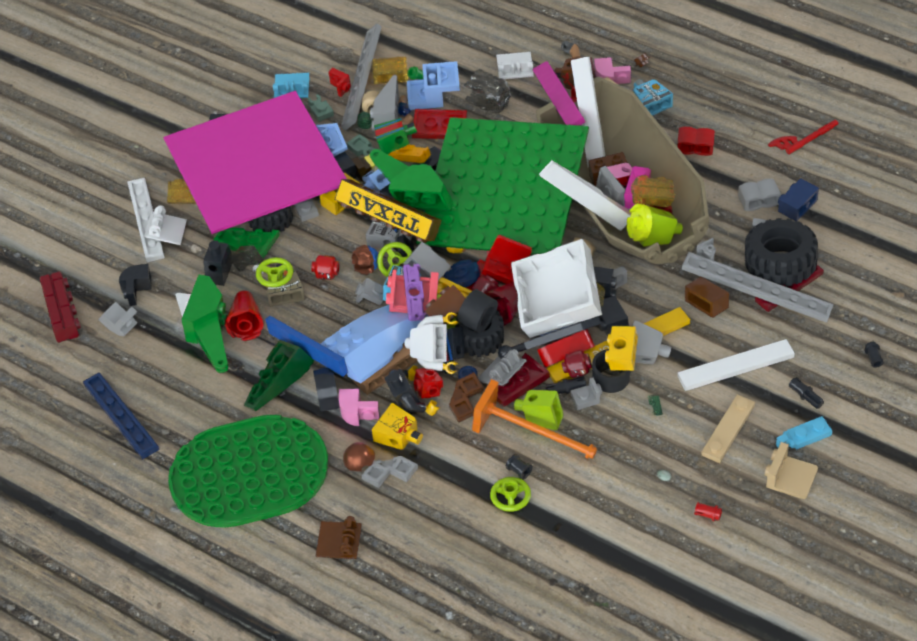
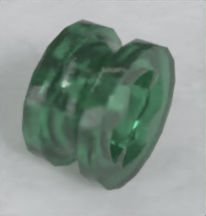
(364, 120)

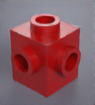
(427, 383)

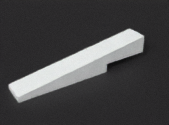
(586, 194)

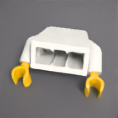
(429, 342)

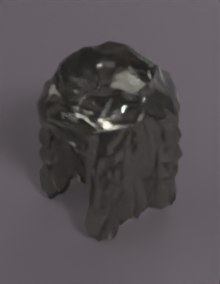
(488, 92)

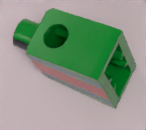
(393, 135)

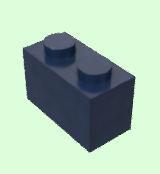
(798, 199)

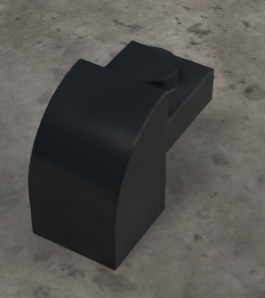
(135, 279)
(326, 389)

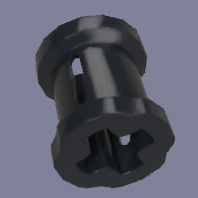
(518, 466)

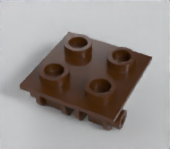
(339, 539)

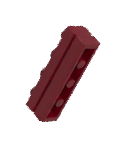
(59, 306)

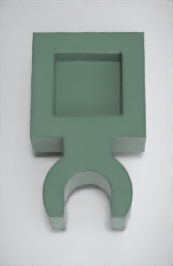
(320, 109)
(360, 145)

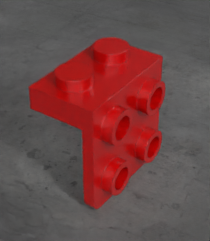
(500, 257)

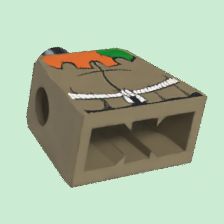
(287, 293)

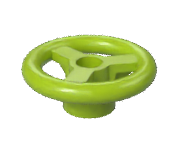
(391, 254)
(275, 274)
(510, 490)

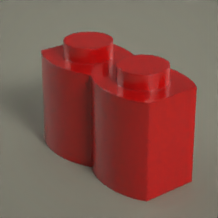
(696, 141)

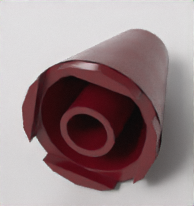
(507, 301)

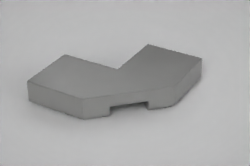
(380, 470)

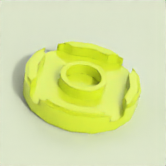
(639, 222)

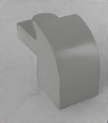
(118, 320)

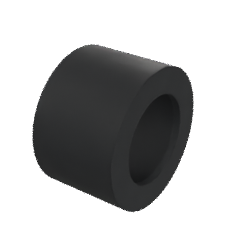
(477, 311)
(608, 383)

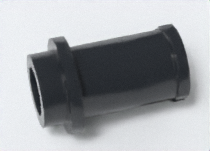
(872, 350)

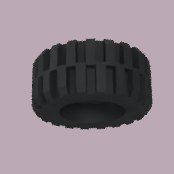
(781, 236)

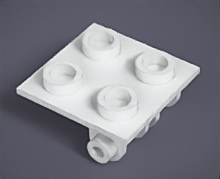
(515, 65)
(165, 227)

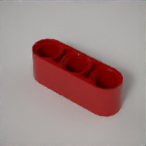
(556, 351)

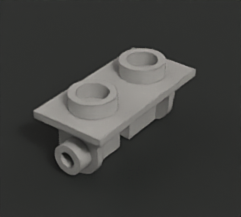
(706, 249)

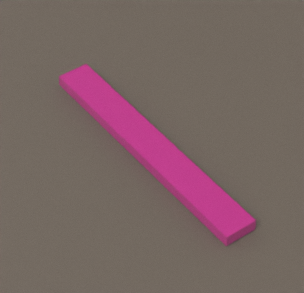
(558, 95)

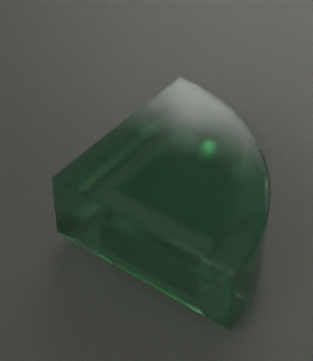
(654, 400)

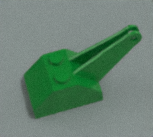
(413, 185)
(204, 321)

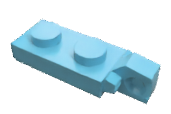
(805, 433)

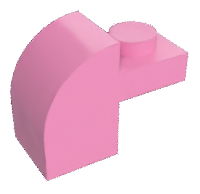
(604, 68)
(354, 409)

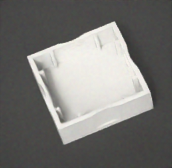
(556, 288)

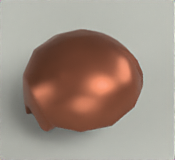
(358, 456)

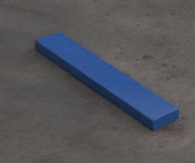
(312, 348)

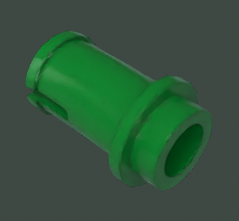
(415, 73)

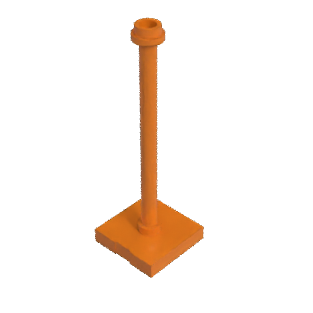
(487, 406)

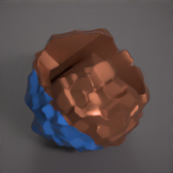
(365, 259)

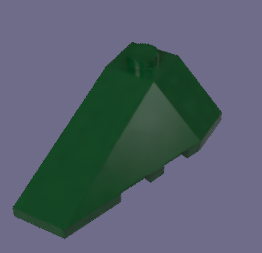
(284, 367)

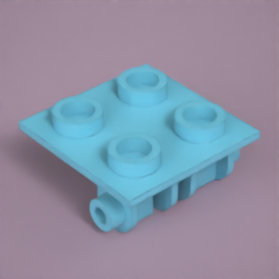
(291, 82)

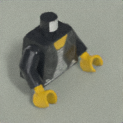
(404, 393)

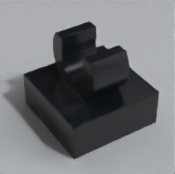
(403, 239)

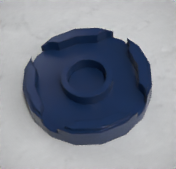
(463, 273)

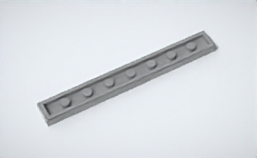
(361, 77)
(757, 287)

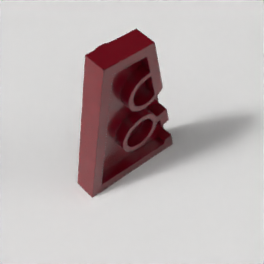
(527, 378)

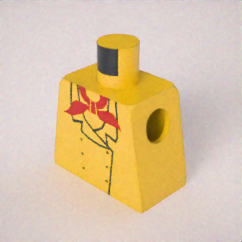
(396, 428)

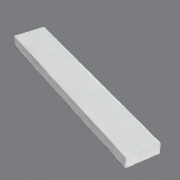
(588, 107)
(143, 208)
(735, 365)

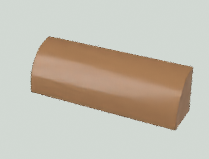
(400, 360)

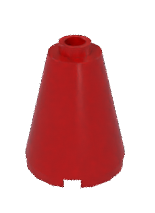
(244, 317)

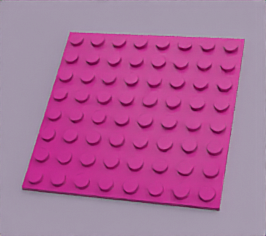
(254, 161)

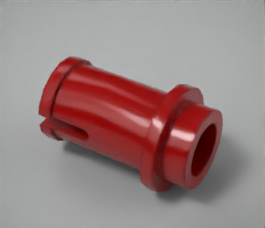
(708, 511)

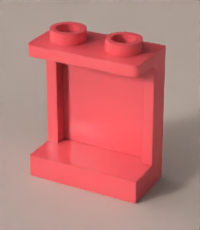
(397, 296)

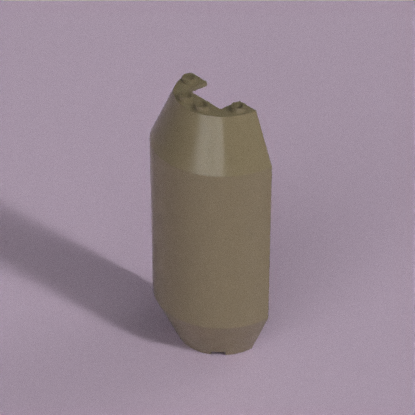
(636, 133)

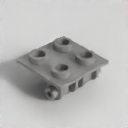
(502, 369)

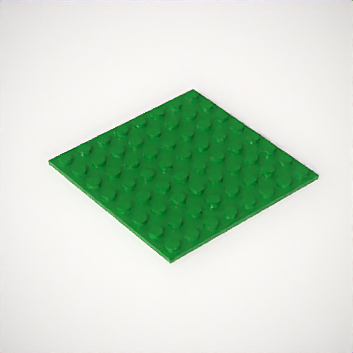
(497, 185)

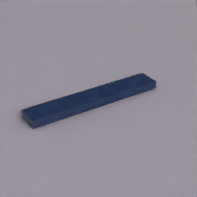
(121, 415)

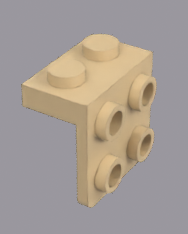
(789, 474)

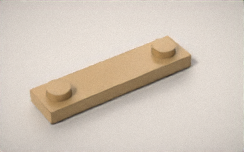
(728, 428)

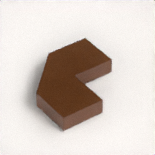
(464, 389)

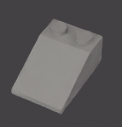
(386, 103)

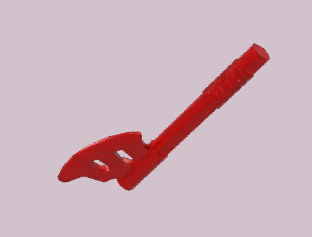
(799, 144)

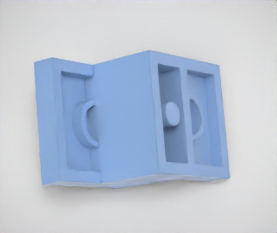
(436, 79)

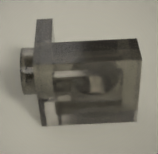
(246, 256)

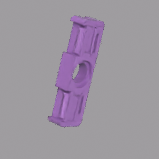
(414, 303)

